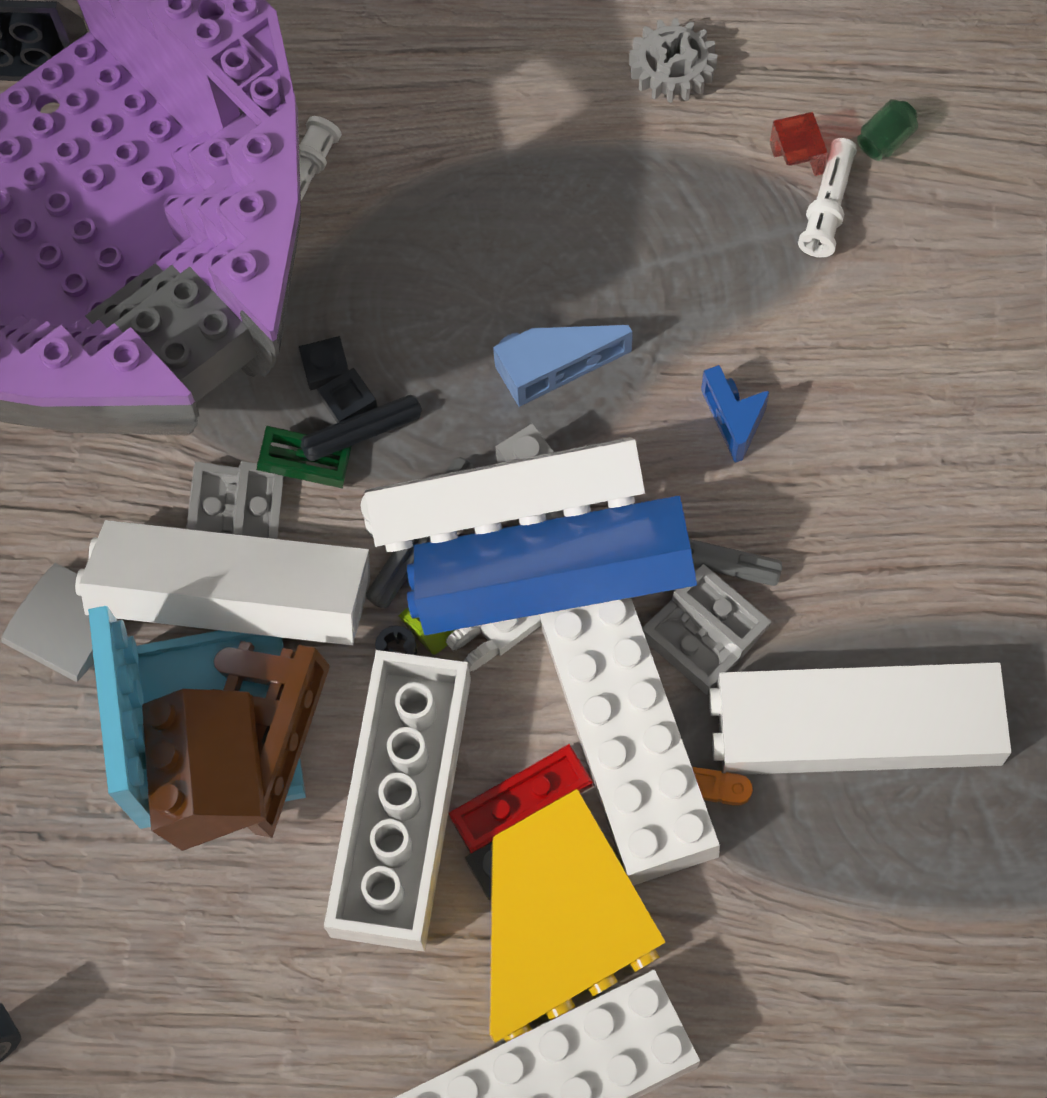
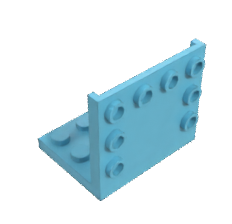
(140, 673)

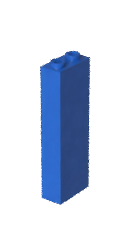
(551, 566)

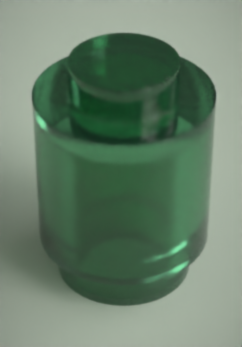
(888, 129)

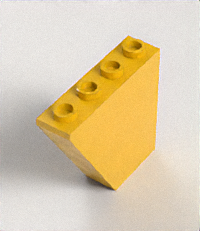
(559, 917)

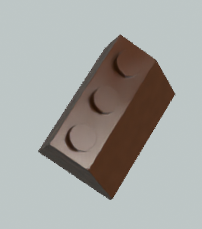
(202, 765)

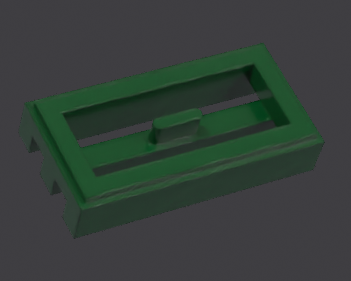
(295, 464)

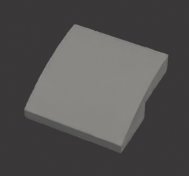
(235, 500)
(53, 625)
(705, 629)

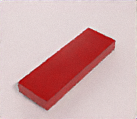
(519, 797)

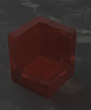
(799, 141)

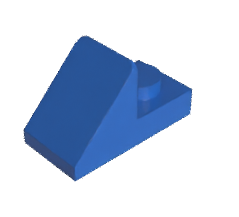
(734, 417)

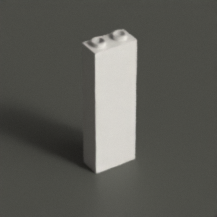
(226, 582)
(860, 719)

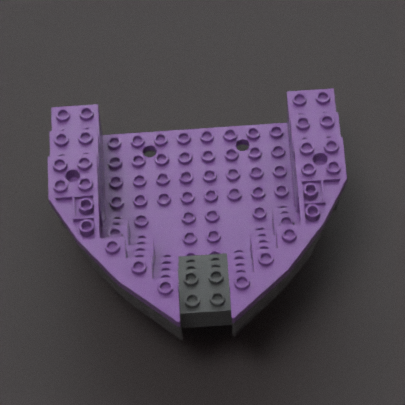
(146, 216)

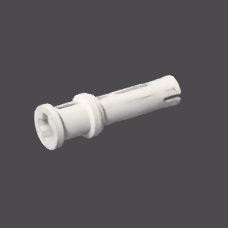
(314, 148)
(826, 212)

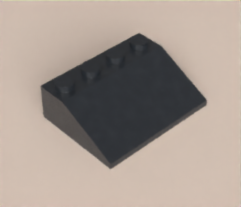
(34, 34)

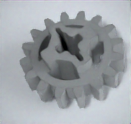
(673, 60)

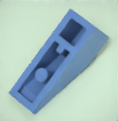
(554, 356)

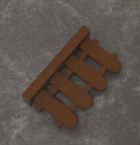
(281, 716)

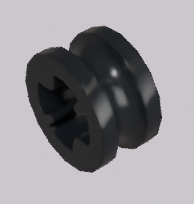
(396, 633)

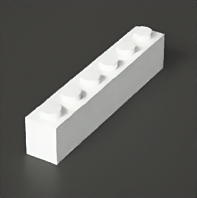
(504, 492)

